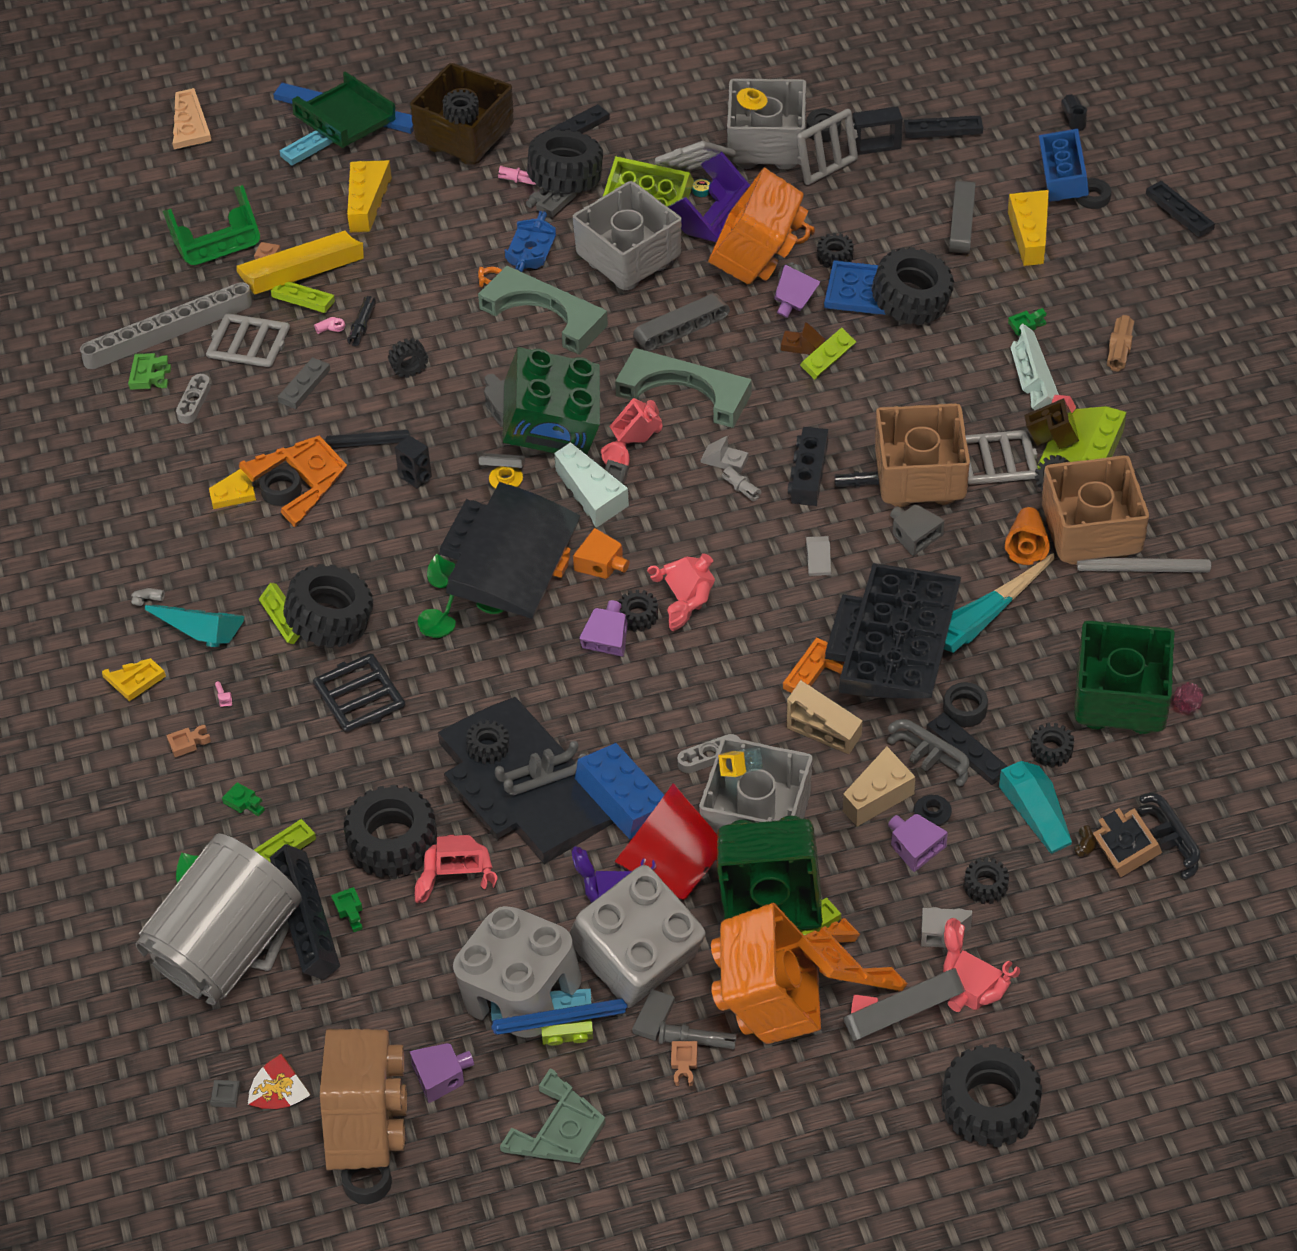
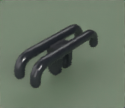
(1173, 829)

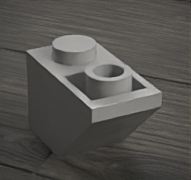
(934, 924)

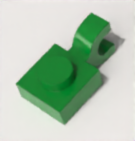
(1030, 320)
(243, 798)
(348, 904)

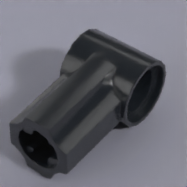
(1075, 112)

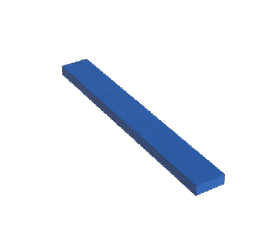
(287, 92)

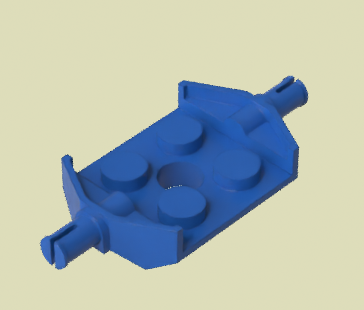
(534, 234)

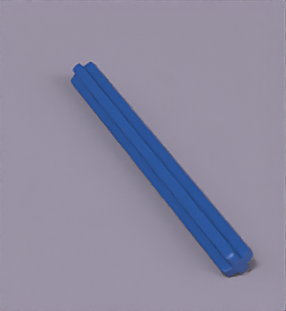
(558, 1016)

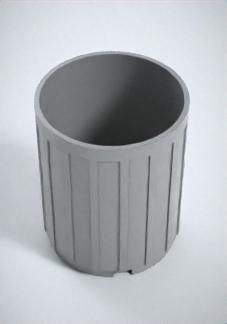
(218, 919)

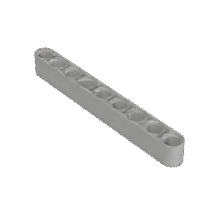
(165, 325)

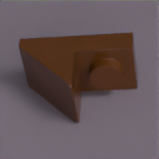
(802, 342)

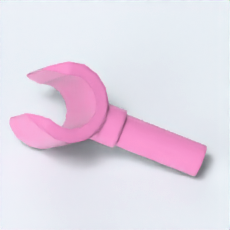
(225, 699)

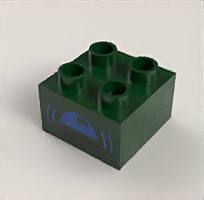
(551, 401)

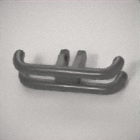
(930, 745)
(540, 770)

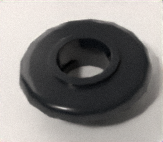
(937, 817)

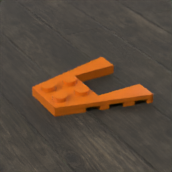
(315, 464)
(838, 964)

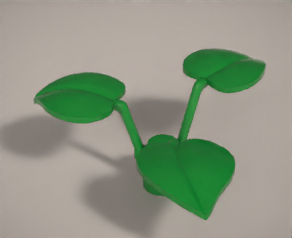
(433, 621)

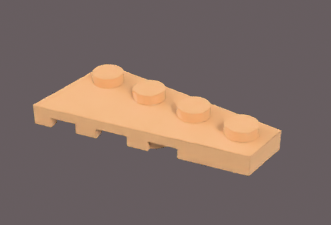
(189, 120)

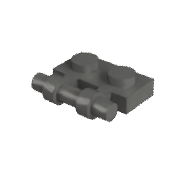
(549, 201)

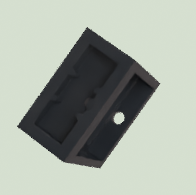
(878, 118)

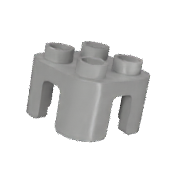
(515, 964)

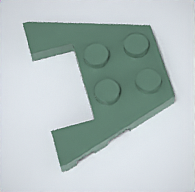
(566, 1132)

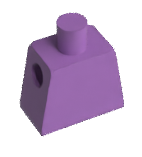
(794, 290)
(606, 630)
(917, 840)
(439, 1069)

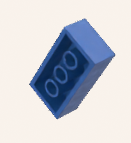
(1063, 165)
(618, 787)

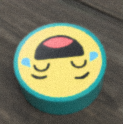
(701, 187)

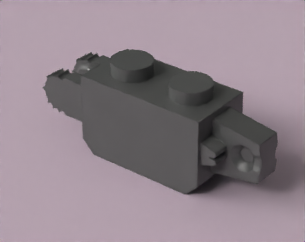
(494, 397)

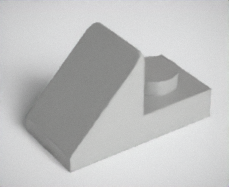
(721, 456)
(818, 556)

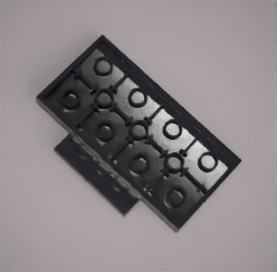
(507, 549)
(893, 633)
(546, 817)

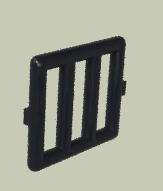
(339, 711)

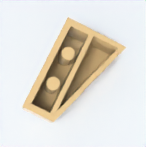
(822, 719)
(878, 788)

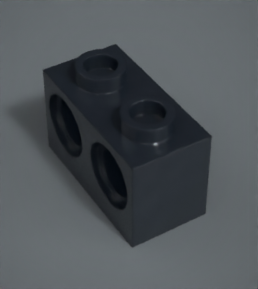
(413, 462)

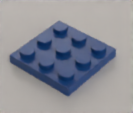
(852, 288)

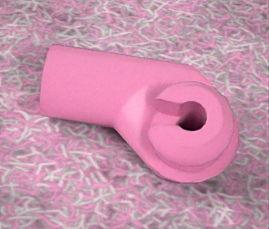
(332, 324)

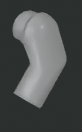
(148, 593)

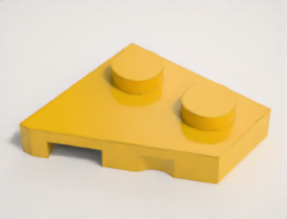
(232, 490)
(135, 677)

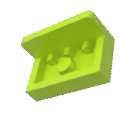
(574, 1031)

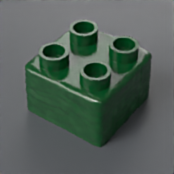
(1124, 676)
(770, 865)

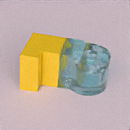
(742, 761)

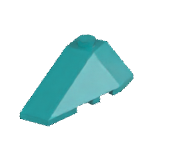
(199, 624)
(1037, 803)

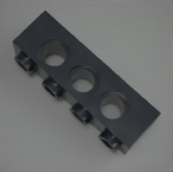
(809, 466)

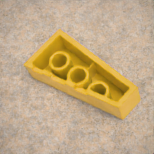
(366, 188)
(1029, 224)

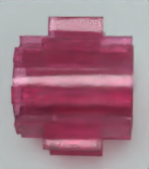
(1188, 697)

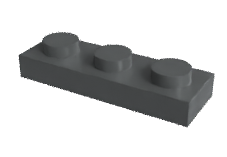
(304, 383)

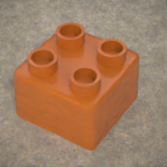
(759, 228)
(766, 976)

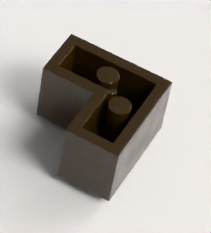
(1052, 422)

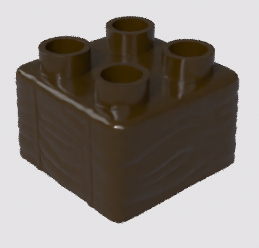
(461, 140)

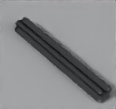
(368, 438)

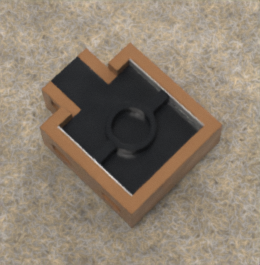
(1126, 841)

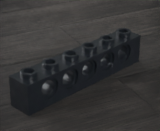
(308, 920)

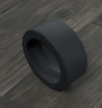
(281, 497)
(970, 691)
(367, 1195)

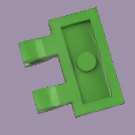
(143, 373)

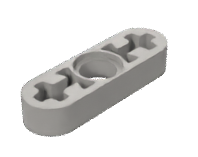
(194, 406)
(702, 761)

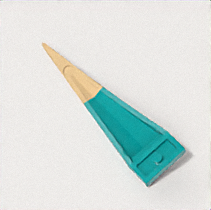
(975, 616)

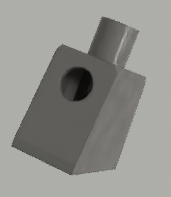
(916, 528)

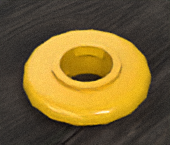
(755, 103)
(515, 474)

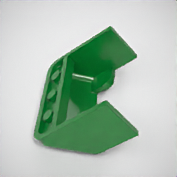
(240, 235)

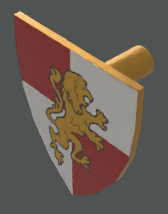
(277, 1086)

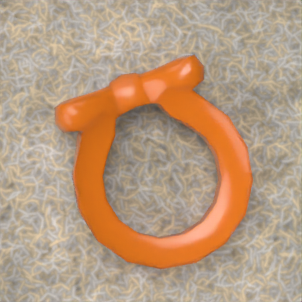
(809, 230)
(483, 271)

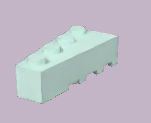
(591, 484)

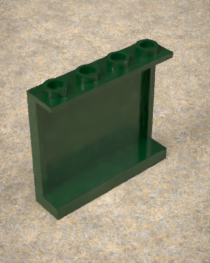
(346, 111)

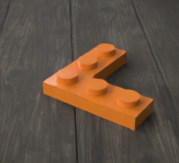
(811, 666)

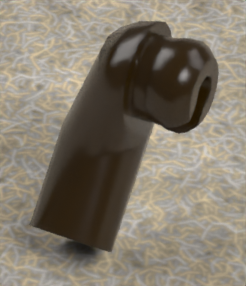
(1087, 843)

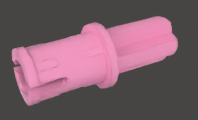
(515, 175)

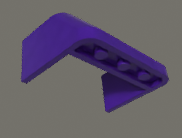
(725, 188)

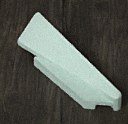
(1033, 369)

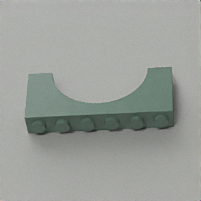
(515, 289)
(650, 370)

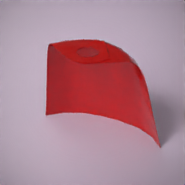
(676, 841)

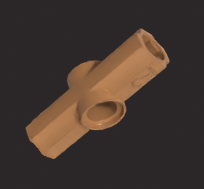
(1120, 343)

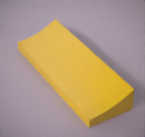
(301, 261)

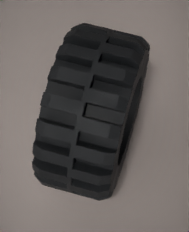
(564, 161)
(907, 302)
(325, 624)
(386, 807)
(986, 1123)

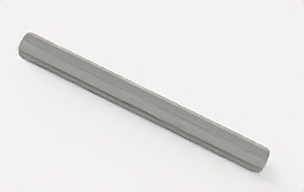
(1145, 565)

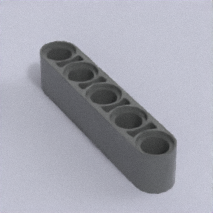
(962, 217)
(681, 322)
(904, 1004)

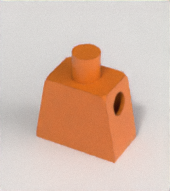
(600, 556)

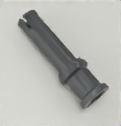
(708, 1038)

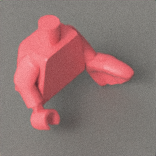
(632, 425)
(689, 582)
(453, 856)
(981, 980)

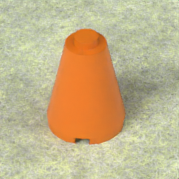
(1027, 538)

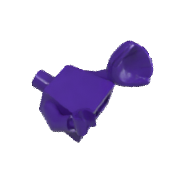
(601, 881)

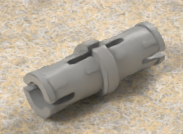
(741, 483)

